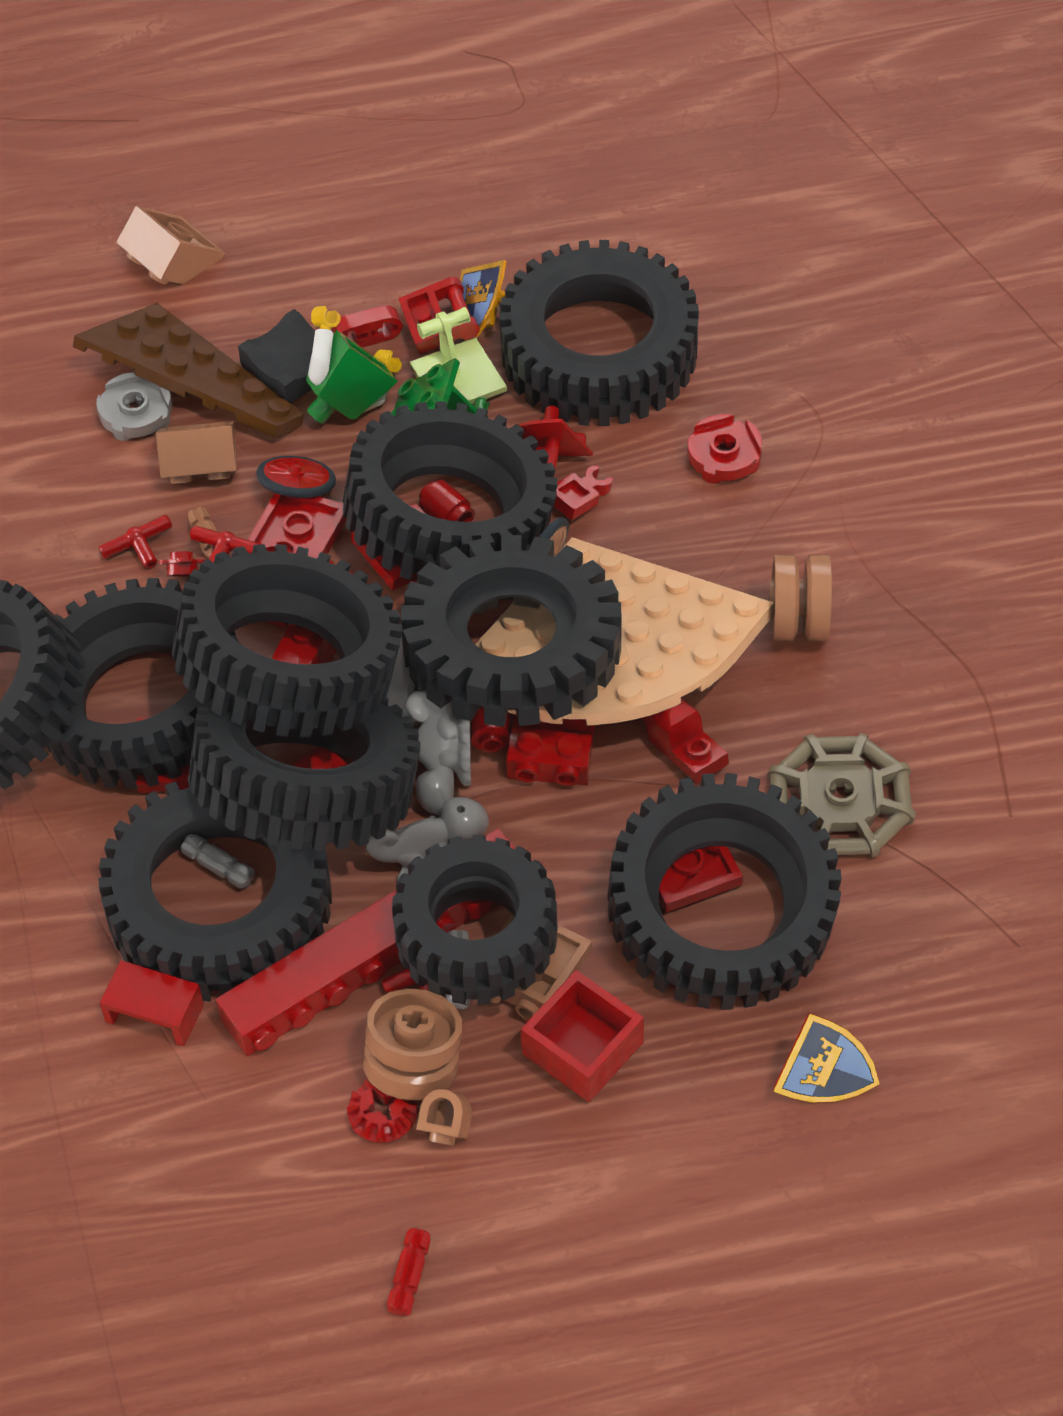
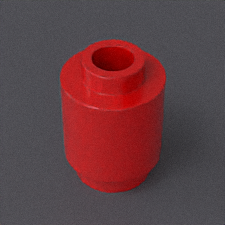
(445, 502)
(489, 737)

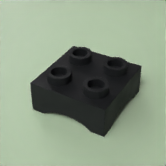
(281, 356)

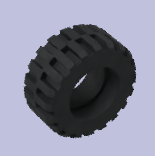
(475, 872)

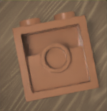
(568, 956)

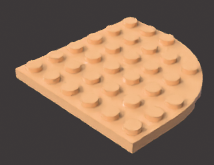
(674, 636)

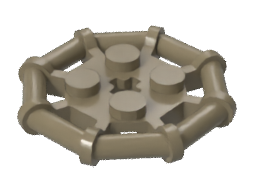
(866, 787)

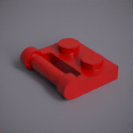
(424, 305)

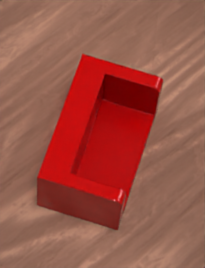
(153, 998)

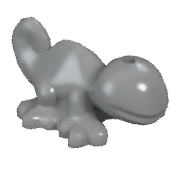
(442, 751)
(457, 818)

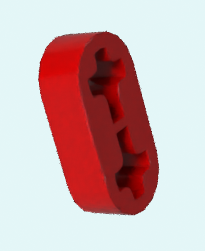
(368, 325)

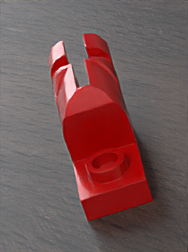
(681, 738)

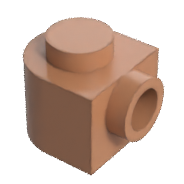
(445, 1116)

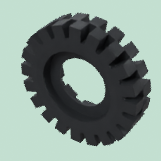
(459, 671)

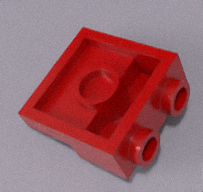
(551, 752)

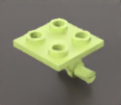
(476, 373)

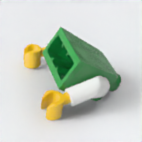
(345, 373)

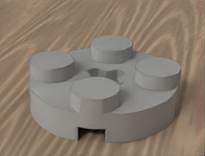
(133, 422)

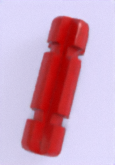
(408, 1272)

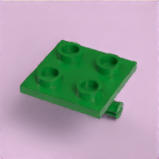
(436, 386)

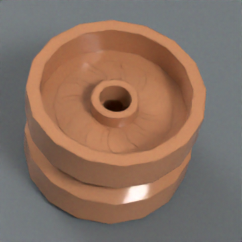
(801, 597)
(412, 1043)

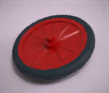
(296, 476)

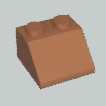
(167, 246)
(197, 450)

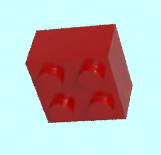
(582, 1035)

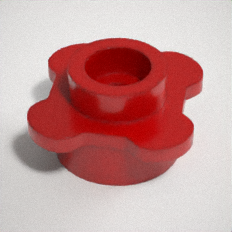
(181, 563)

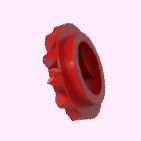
(374, 1125)

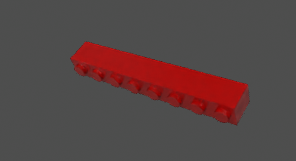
(324, 972)

